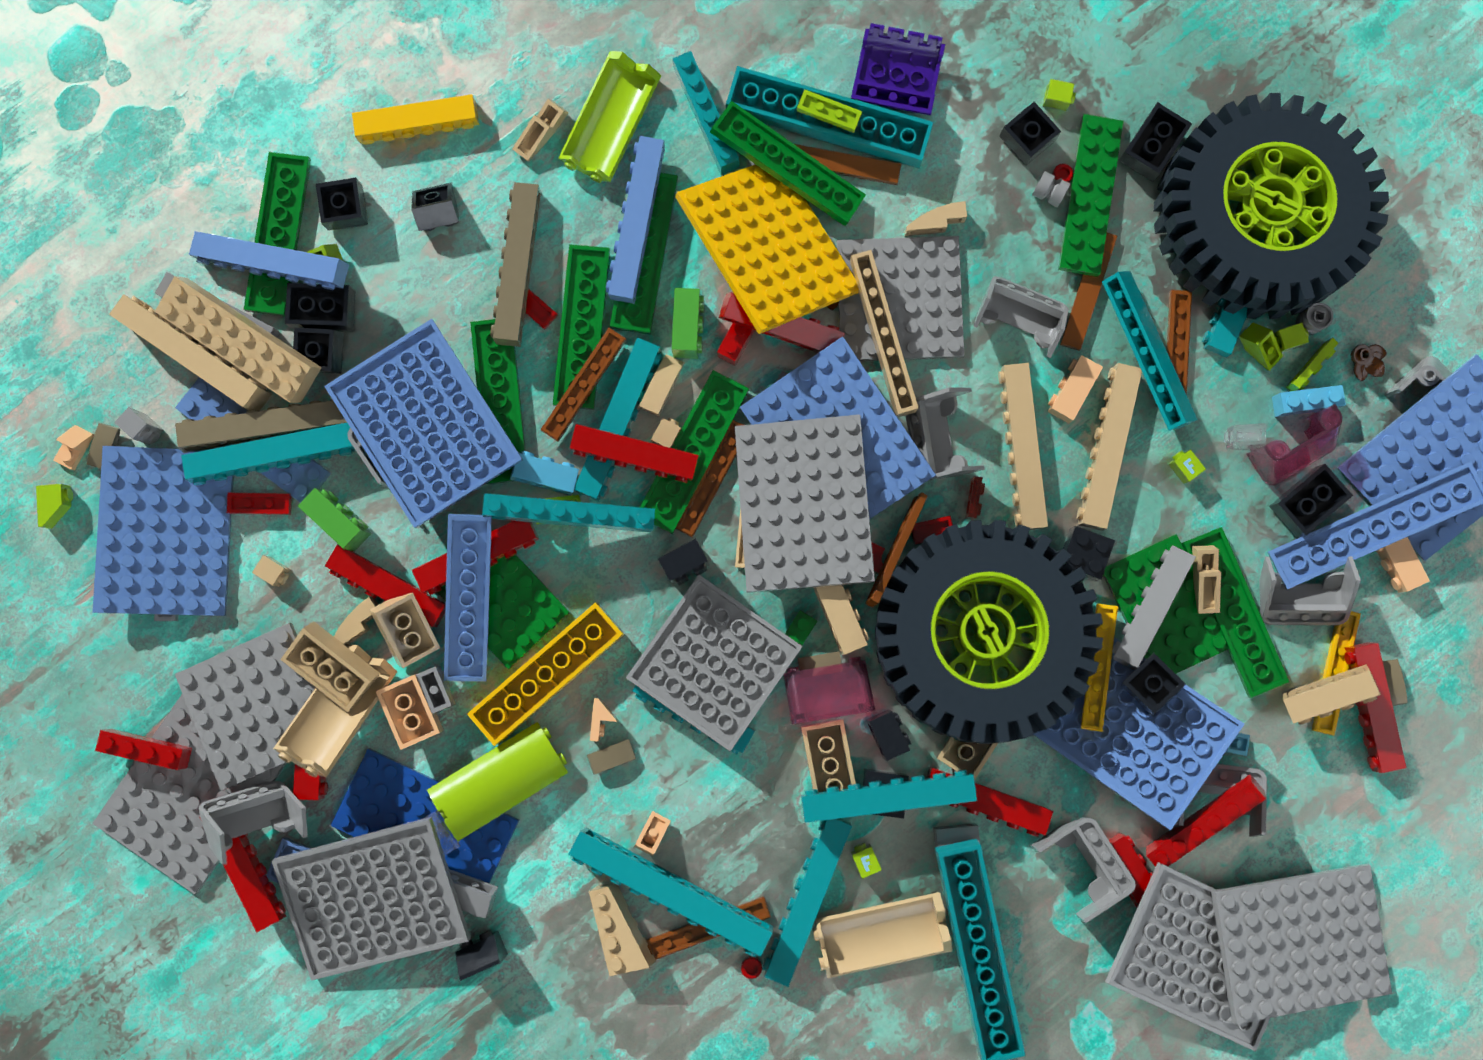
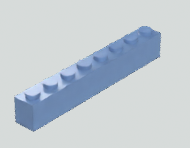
(636, 219)
(269, 259)

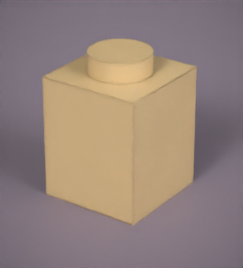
(666, 432)
(271, 571)

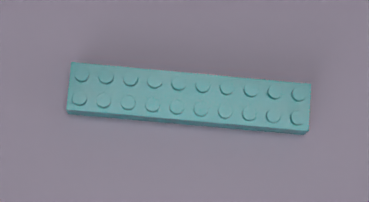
(878, 132)
(671, 891)
(979, 950)

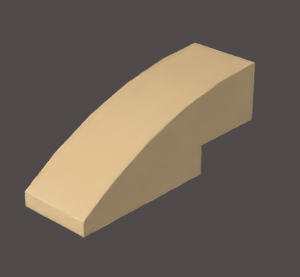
(540, 129)
(937, 219)
(661, 385)
(1206, 579)
(355, 623)

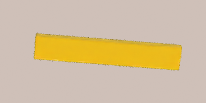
(1342, 636)
(1096, 694)

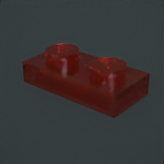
(976, 489)

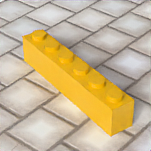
(415, 119)

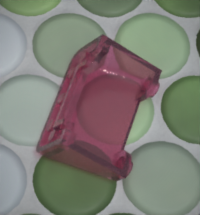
(1277, 462)
(828, 691)

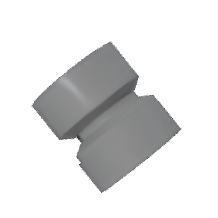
(1051, 189)
(1316, 318)

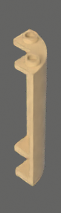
(324, 728)
(882, 935)

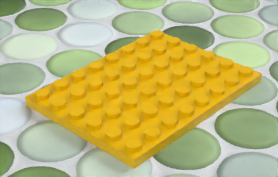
(767, 246)

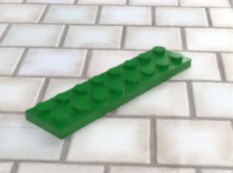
(787, 163)
(1090, 195)
(278, 226)
(581, 315)
(640, 315)
(498, 385)
(701, 436)
(1241, 622)

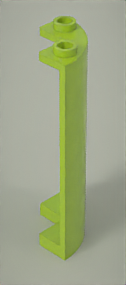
(609, 117)
(498, 781)

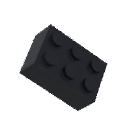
(1155, 142)
(320, 307)
(1311, 500)
(684, 562)

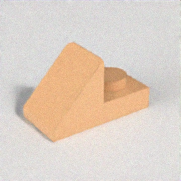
(74, 444)
(600, 713)
(652, 833)

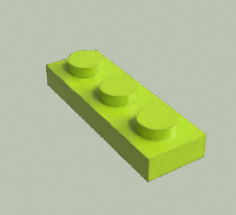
(829, 111)
(1313, 365)

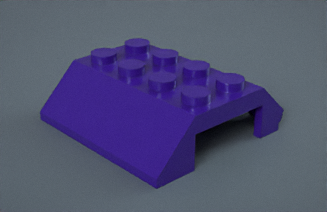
(898, 69)

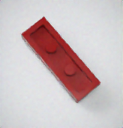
(259, 503)

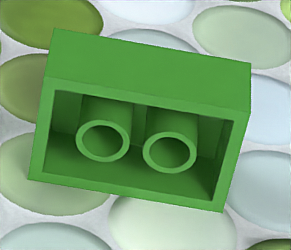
(687, 323)
(335, 519)

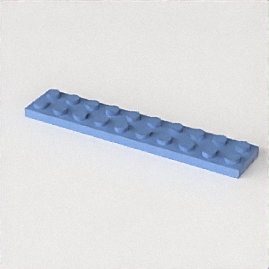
(1378, 525)

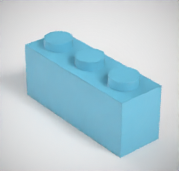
(1307, 400)
(545, 473)

